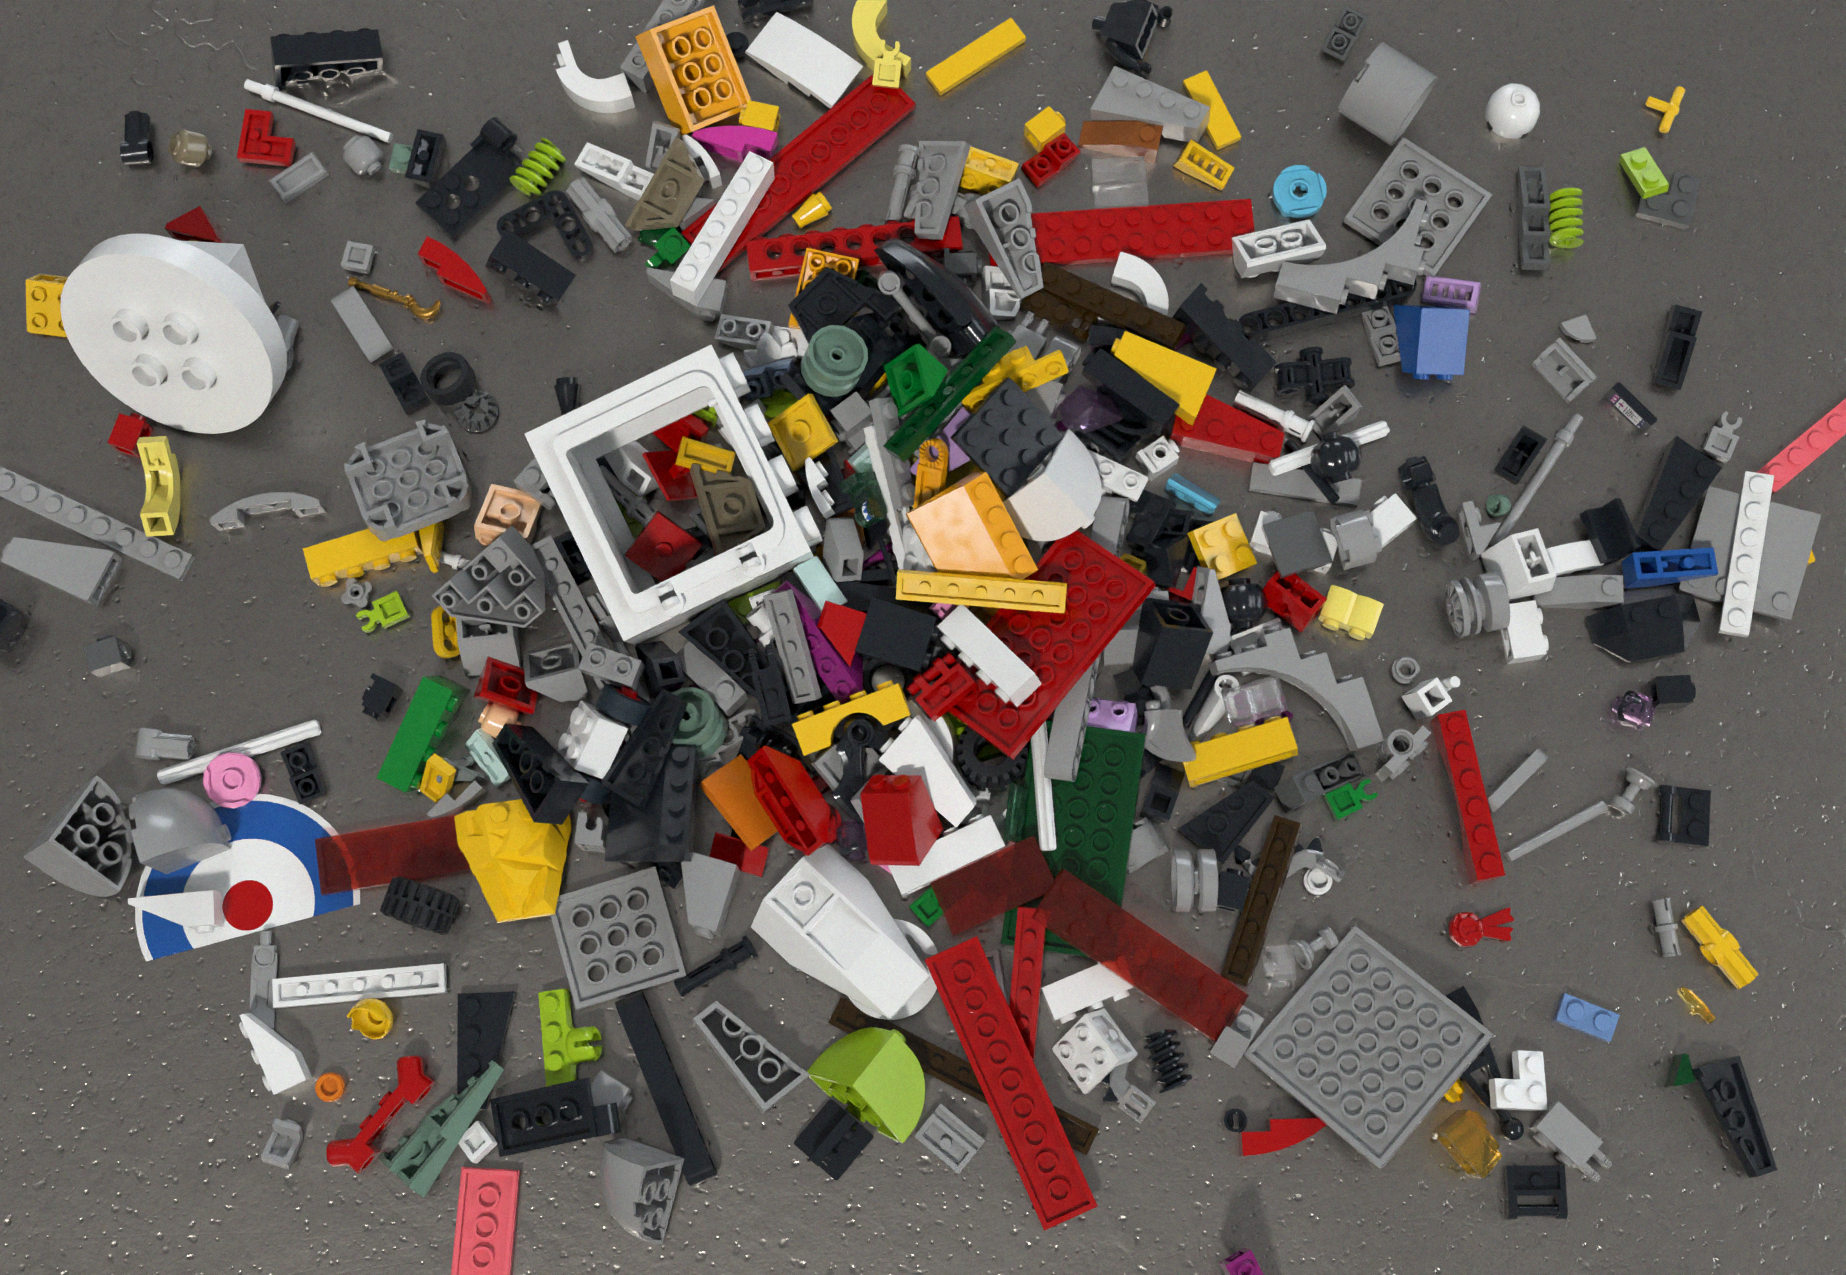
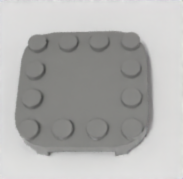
(408, 481)

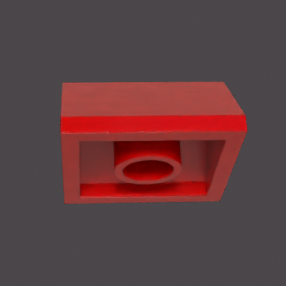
(505, 686)

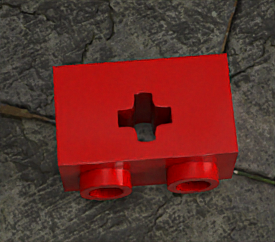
(1293, 600)

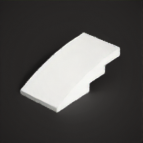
(804, 59)

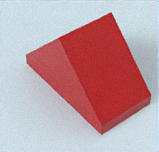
(193, 226)

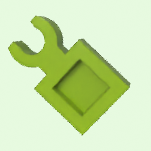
(386, 610)

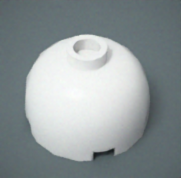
(1512, 110)

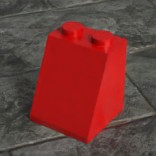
(898, 820)

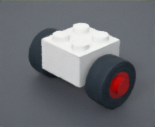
(598, 734)

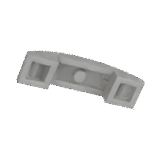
(234, 514)

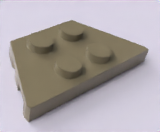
(668, 191)
(727, 508)

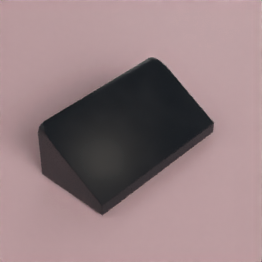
(425, 158)

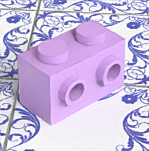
(1113, 715)

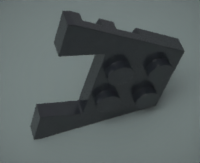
(835, 300)

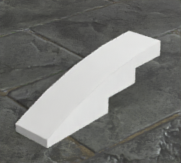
(614, 170)

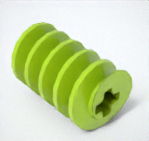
(537, 167)
(1564, 218)

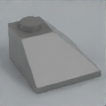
(556, 672)

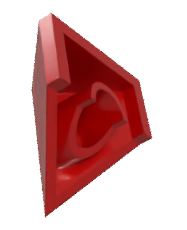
(842, 628)

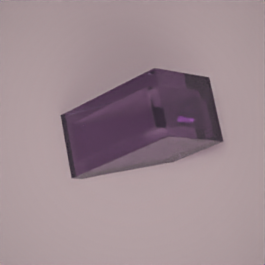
(1088, 410)

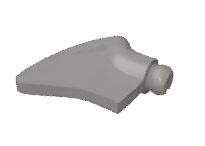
(1166, 733)

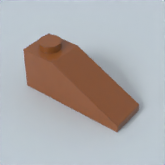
(1122, 138)

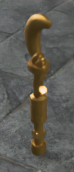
(409, 301)

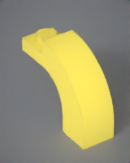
(865, 21)
(163, 487)

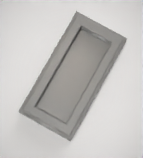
(299, 177)

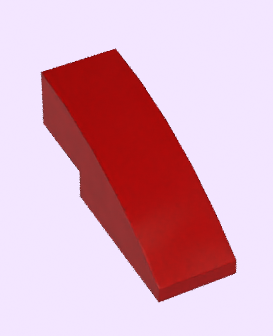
(452, 269)
(1279, 1135)

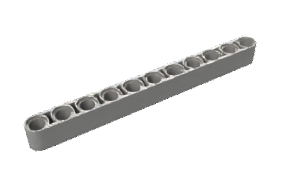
(1073, 711)

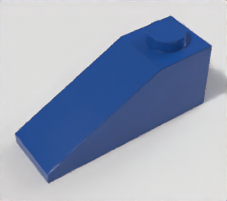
(1668, 567)

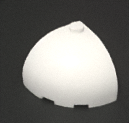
(1057, 494)

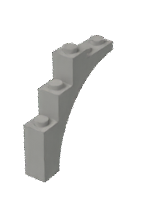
(1328, 285)
(1344, 701)

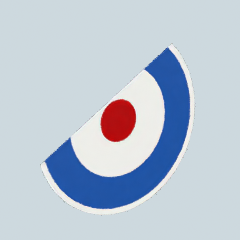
(263, 878)

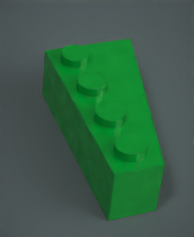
(422, 731)

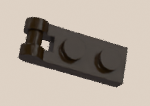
(1059, 314)

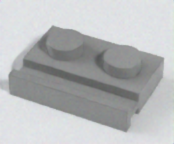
(949, 1138)

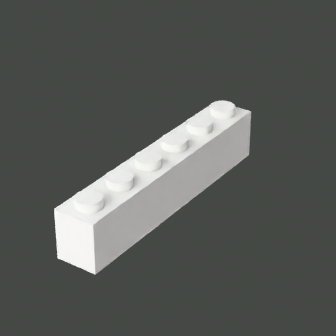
(722, 228)

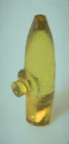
(1697, 1005)

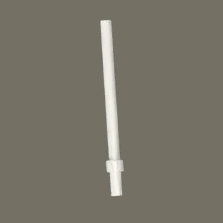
(273, 94)

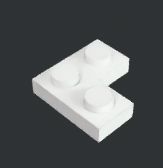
(1527, 1088)

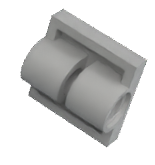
(1409, 745)

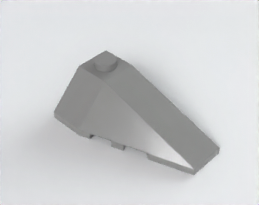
(1007, 232)

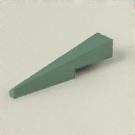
(426, 1151)

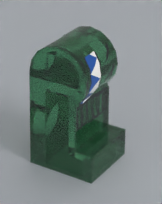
(865, 498)

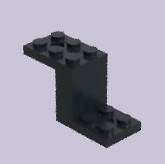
(883, 345)

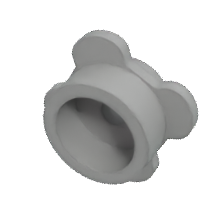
(362, 598)

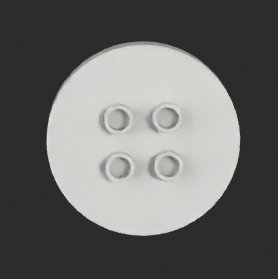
(176, 330)

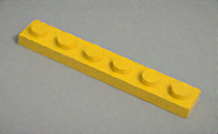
(981, 591)

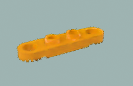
(930, 472)

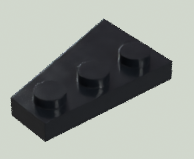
(1228, 820)

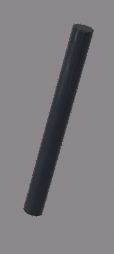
(1202, 693)

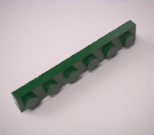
(950, 394)

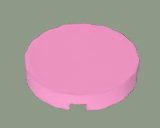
(232, 780)

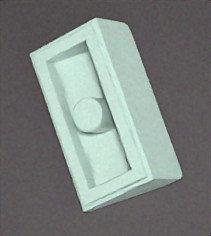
(818, 583)

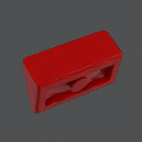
(736, 852)

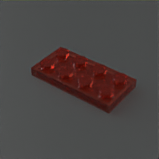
(993, 885)

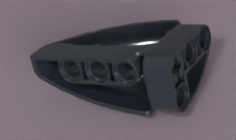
(965, 313)

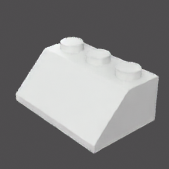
(1268, 248)

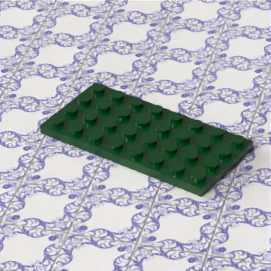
(1090, 820)

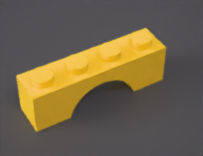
(818, 730)

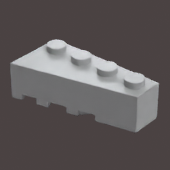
(1137, 99)

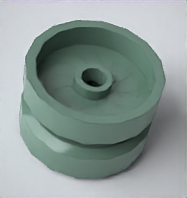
(834, 360)
(701, 723)

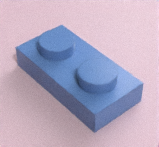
(1586, 1017)

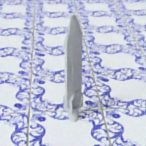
(262, 972)

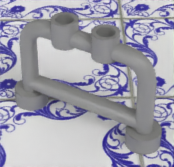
(890, 284)

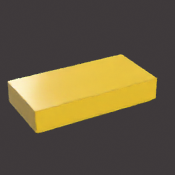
(708, 456)

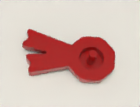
(1468, 929)

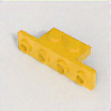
(1022, 369)

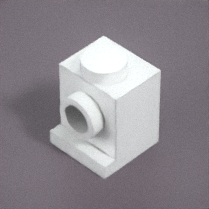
(1153, 465)

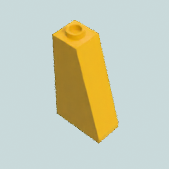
(1167, 370)

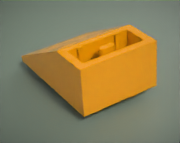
(815, 262)

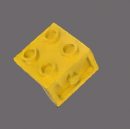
(43, 304)

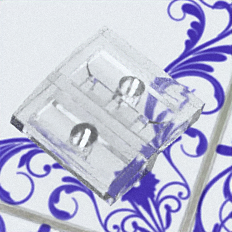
(1119, 182)

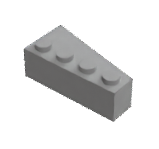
(754, 1062)

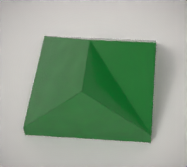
(913, 378)

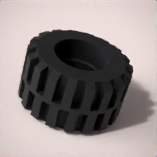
(984, 775)
(420, 905)

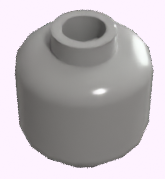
(362, 155)

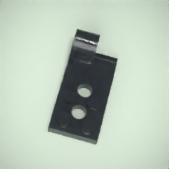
(489, 164)
(570, 1115)

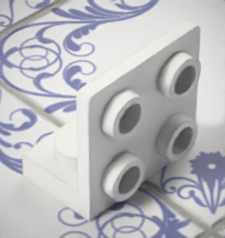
(1093, 1049)

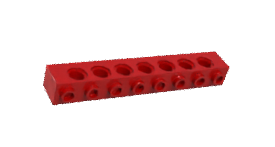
(790, 264)

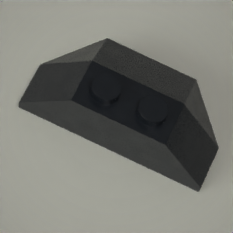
(1646, 628)

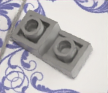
(1382, 335)

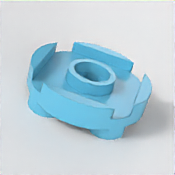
(1292, 205)

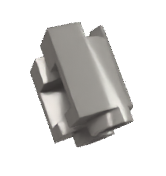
(1355, 538)
(1145, 845)

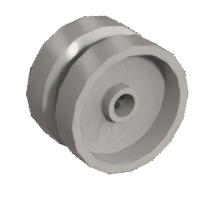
(1196, 880)

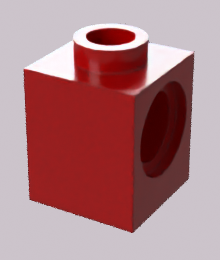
(127, 432)

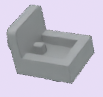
(283, 1143)

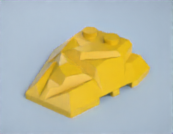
(514, 858)

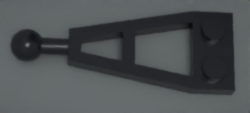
(1511, 1127)

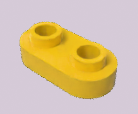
(443, 633)

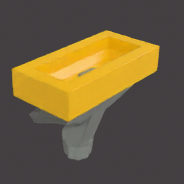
(442, 773)

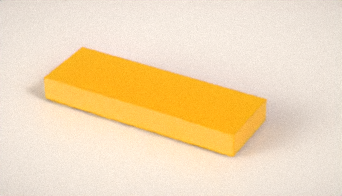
(1221, 125)

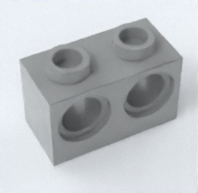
(611, 666)

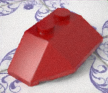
(790, 799)

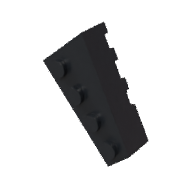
(324, 55)
(1223, 339)
(726, 642)
(539, 773)

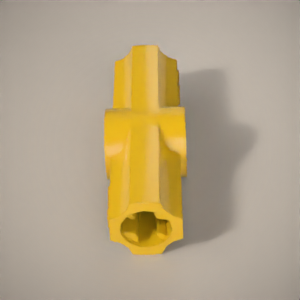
(1719, 947)

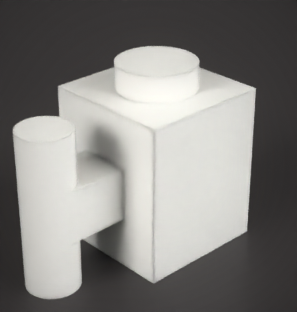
(1429, 696)

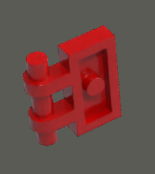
(945, 691)

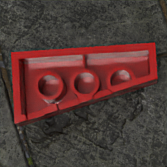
(1228, 433)

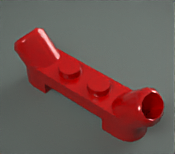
(359, 1151)

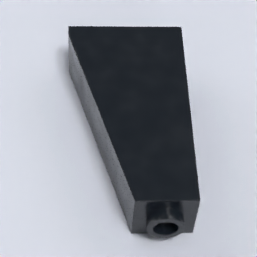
(1130, 391)

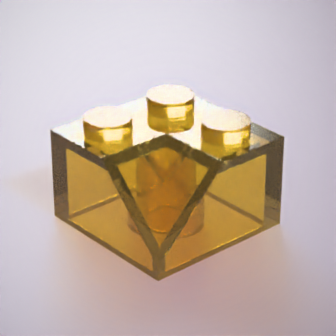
(1469, 1142)

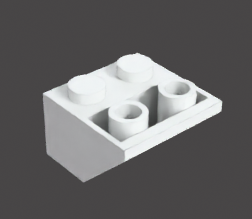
(1521, 564)

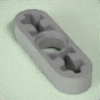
(1516, 779)

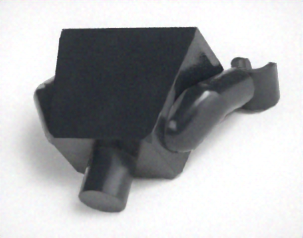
(1129, 31)

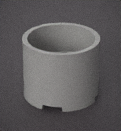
(1387, 93)

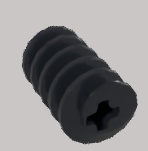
(1167, 1060)

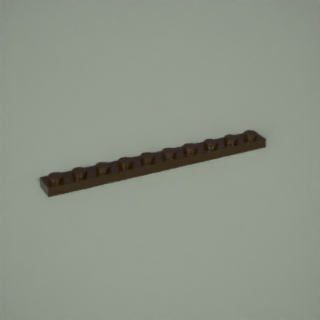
(951, 1068)

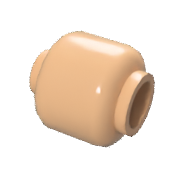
(495, 717)

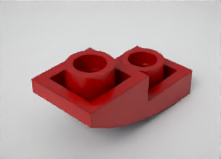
(1051, 160)

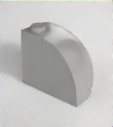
(175, 829)
(86, 842)
(639, 1186)

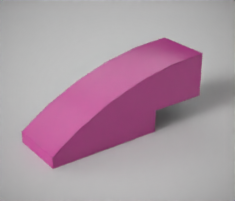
(737, 141)

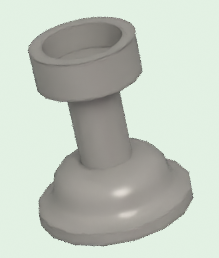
(1637, 781)
(1305, 951)

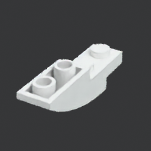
(746, 332)

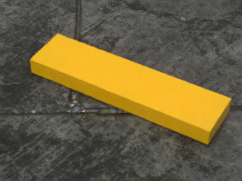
(975, 56)

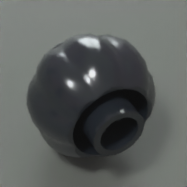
(1335, 457)
(1244, 602)

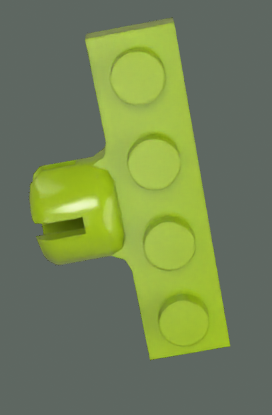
(561, 1042)

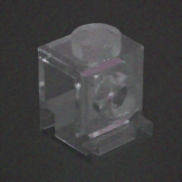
(1279, 965)

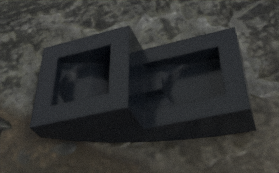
(404, 383)

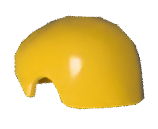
(371, 1018)

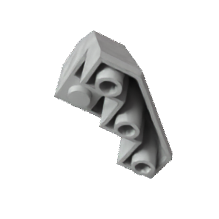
(498, 584)

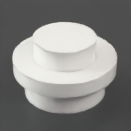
(1317, 881)

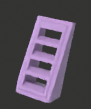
(1462, 285)

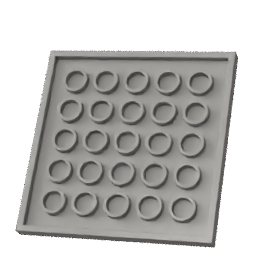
(1368, 1046)

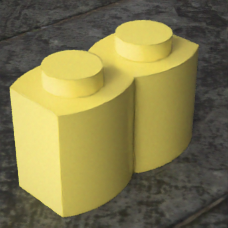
(1350, 612)

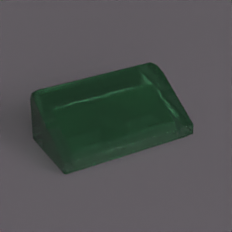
(1015, 813)

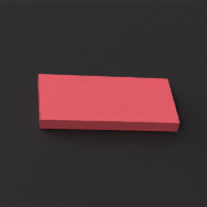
(486, 1221)

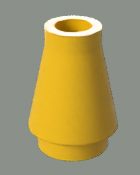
(813, 209)

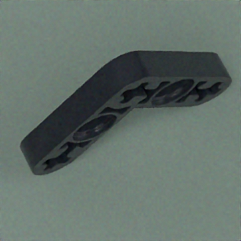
(549, 214)

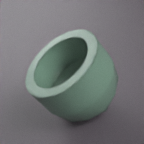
(1496, 500)

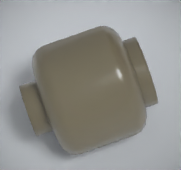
(189, 148)

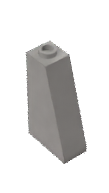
(69, 568)

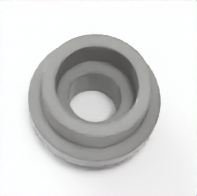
(1413, 667)

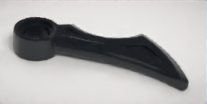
(852, 759)

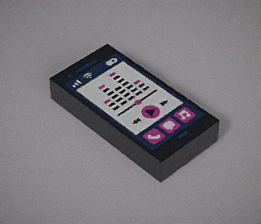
(1630, 407)

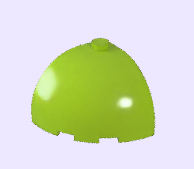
(875, 1078)

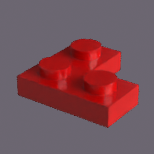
(258, 145)

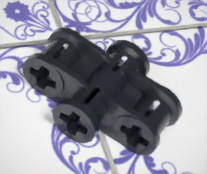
(1313, 376)

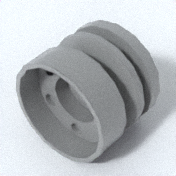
(1477, 604)

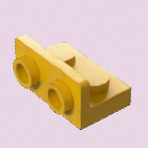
(986, 171)

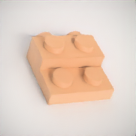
(502, 510)

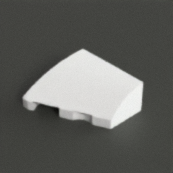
(998, 294)

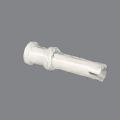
(1285, 420)

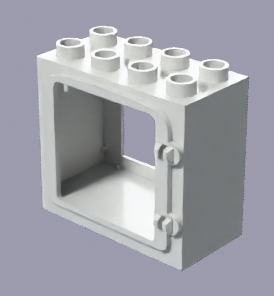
(568, 457)

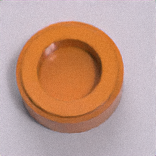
(330, 1087)

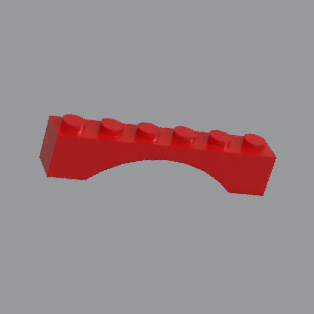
(1477, 829)

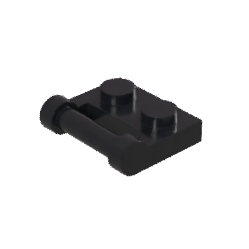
(1111, 441)
(1692, 816)
(1535, 1181)

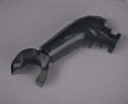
(1428, 504)

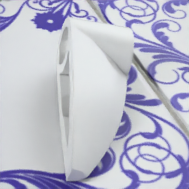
(1211, 709)

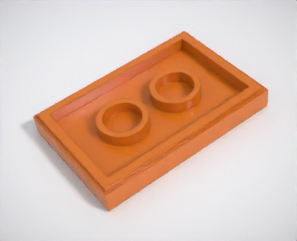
(734, 797)

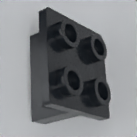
(833, 1139)

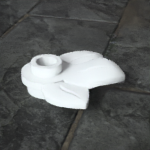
(769, 351)

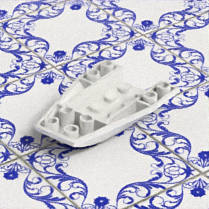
(840, 933)

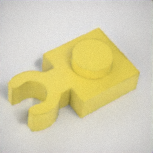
(887, 70)

